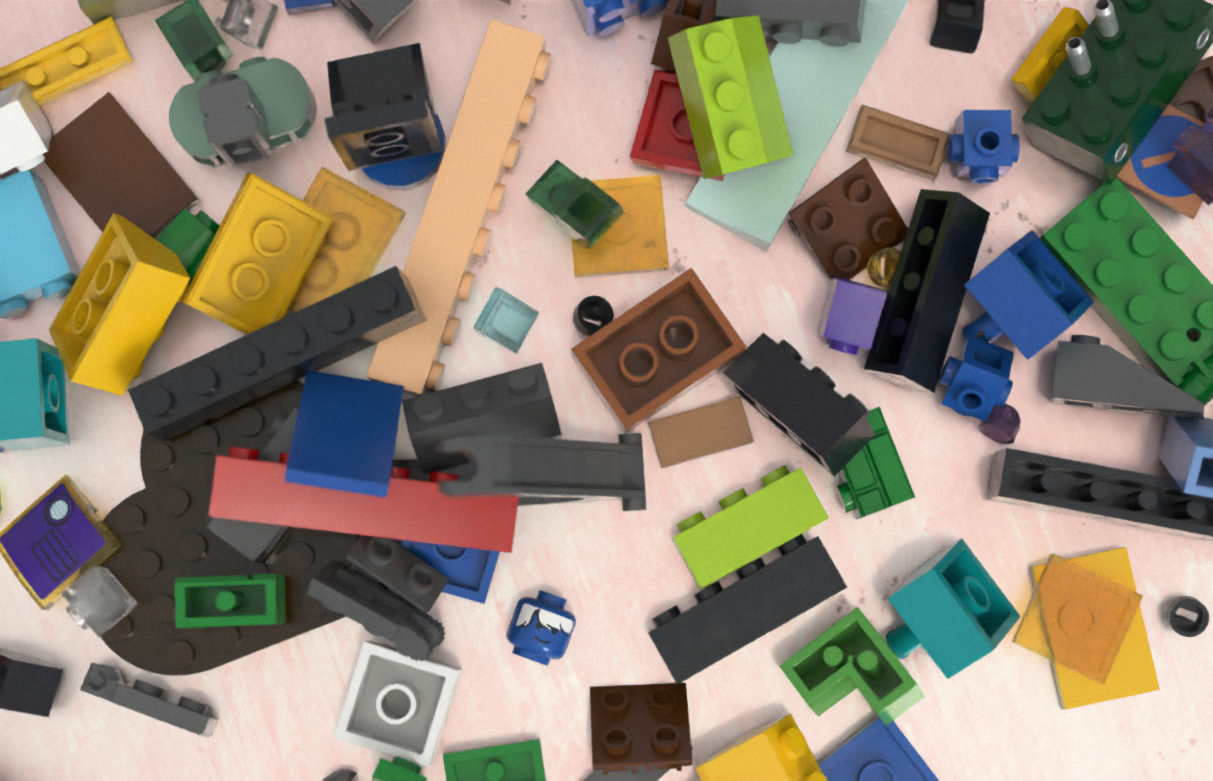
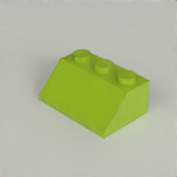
(730, 95)

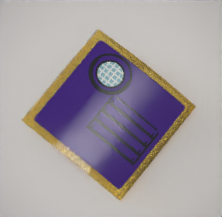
(55, 542)

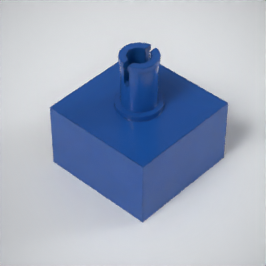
(1026, 297)

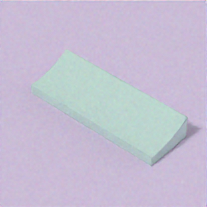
(815, 93)

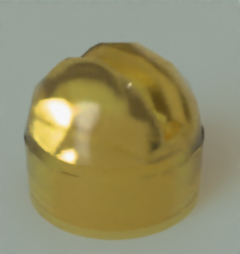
(874, 266)

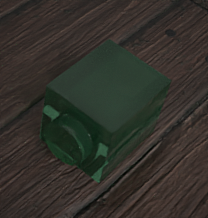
(194, 38)

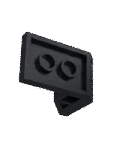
(381, 108)

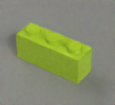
(748, 525)

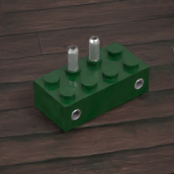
(1118, 81)

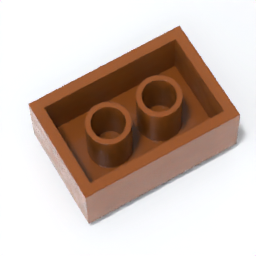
(658, 350)

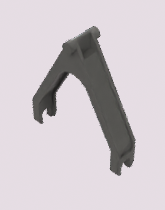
(543, 469)

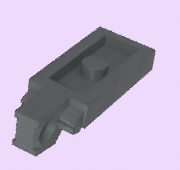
(146, 699)

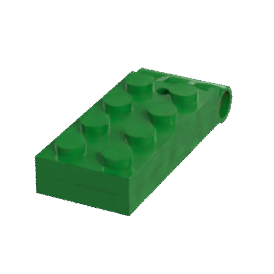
(1140, 285)

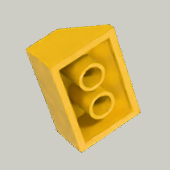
(118, 307)
(765, 754)

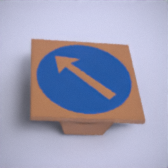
(1148, 164)

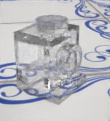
(98, 600)

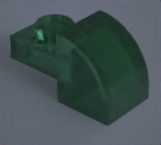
(575, 204)

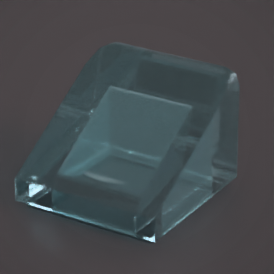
(505, 320)

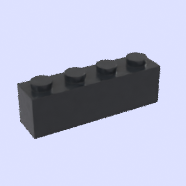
(927, 290)
(747, 608)

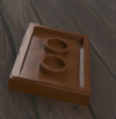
(117, 169)

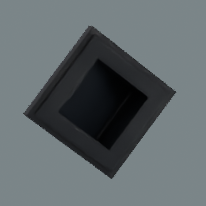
(957, 25)

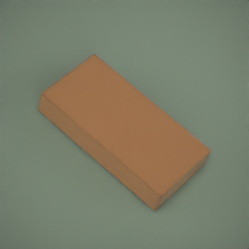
(898, 142)
(700, 432)

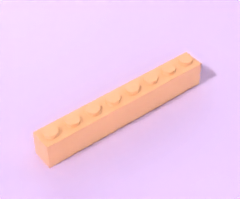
(461, 202)

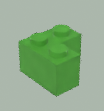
(851, 658)

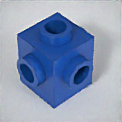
(983, 145)
(977, 378)

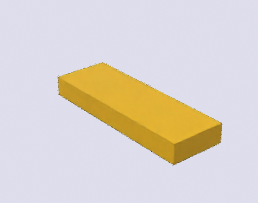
(70, 62)

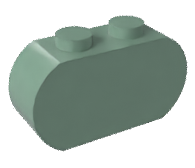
(278, 85)

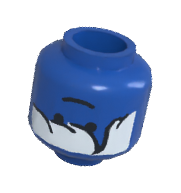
(541, 628)

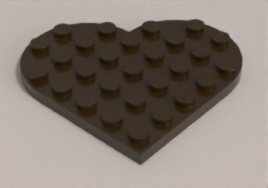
(168, 538)

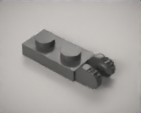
(377, 610)

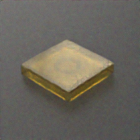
(636, 239)
(1077, 618)

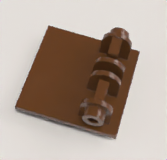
(849, 221)
(640, 727)

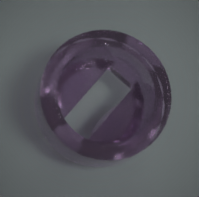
(1002, 424)

